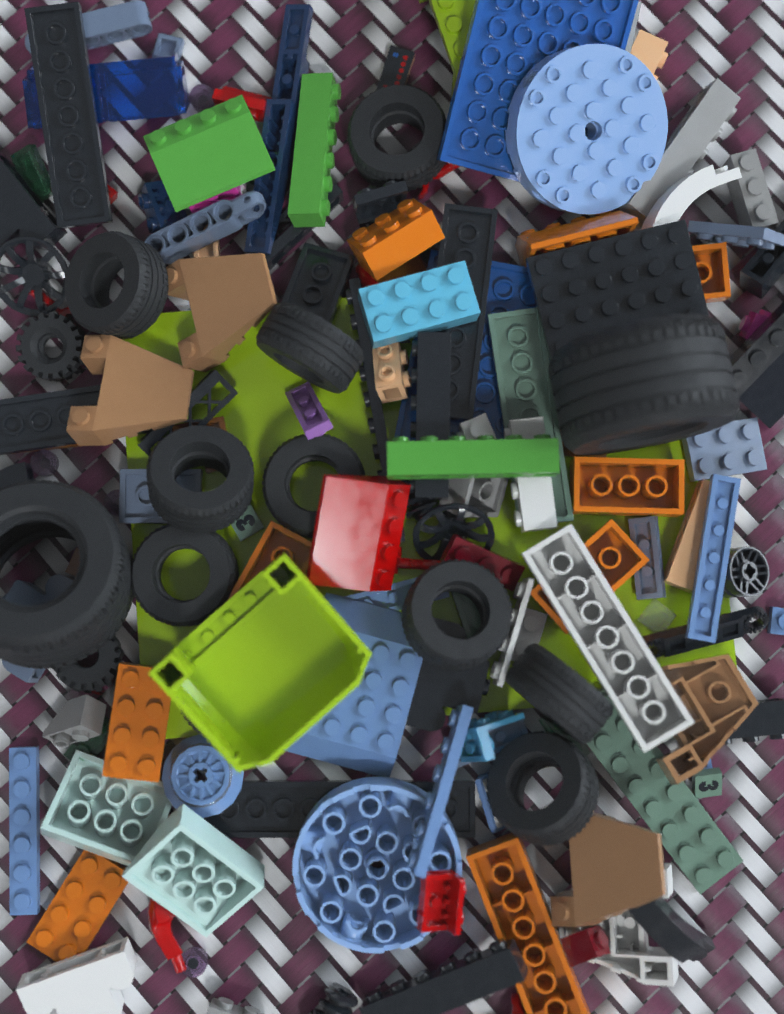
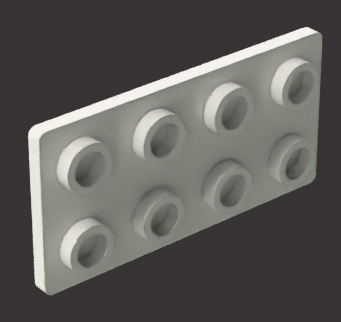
(525, 630)

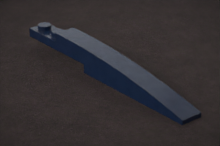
(281, 125)

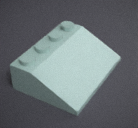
(105, 812)
(195, 871)

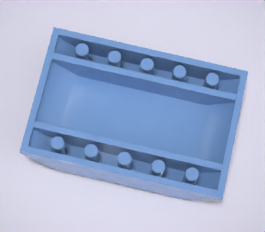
(370, 721)

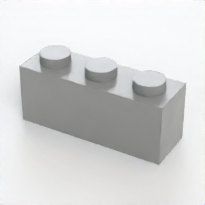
(750, 192)

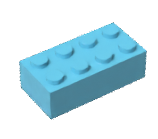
(418, 303)

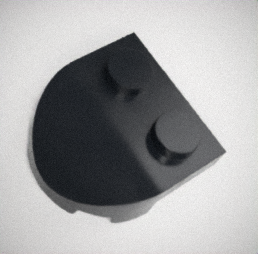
(372, 203)

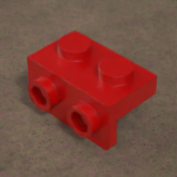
(254, 101)
(441, 902)

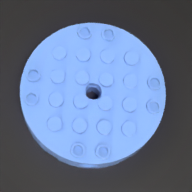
(624, 122)
(333, 854)

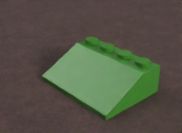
(209, 153)

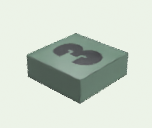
(247, 524)
(707, 783)

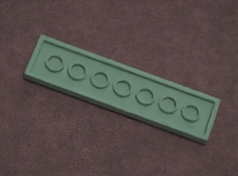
(525, 385)
(667, 809)

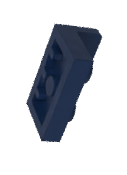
(158, 206)

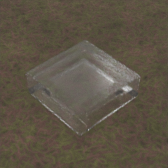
(656, 616)

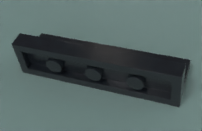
(293, 235)
(198, 392)

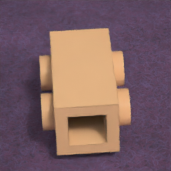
(390, 372)

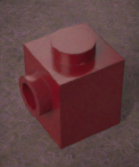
(585, 945)

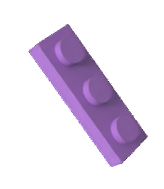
(309, 411)

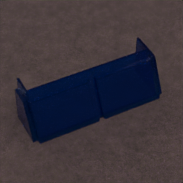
(126, 90)

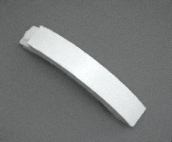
(681, 194)

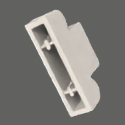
(82, 982)

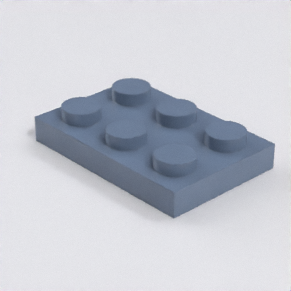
(736, 234)
(725, 451)
(134, 497)

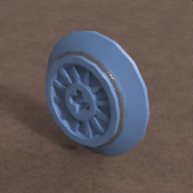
(202, 797)

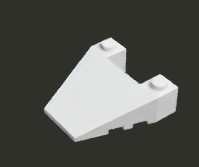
(631, 948)

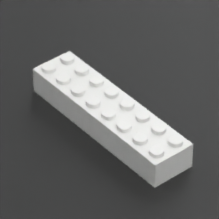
(607, 638)

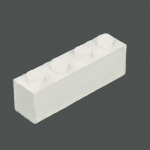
(533, 494)

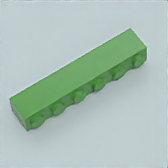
(313, 150)
(472, 458)

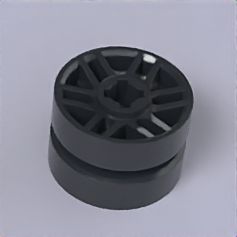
(746, 573)

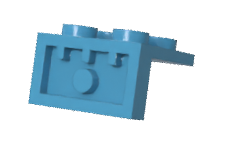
(478, 743)

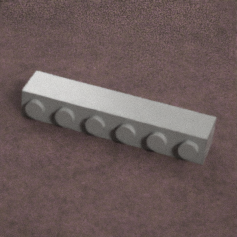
(686, 145)

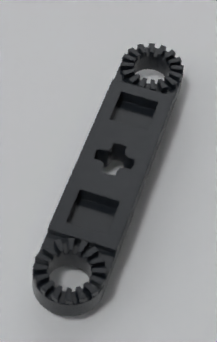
(730, 627)

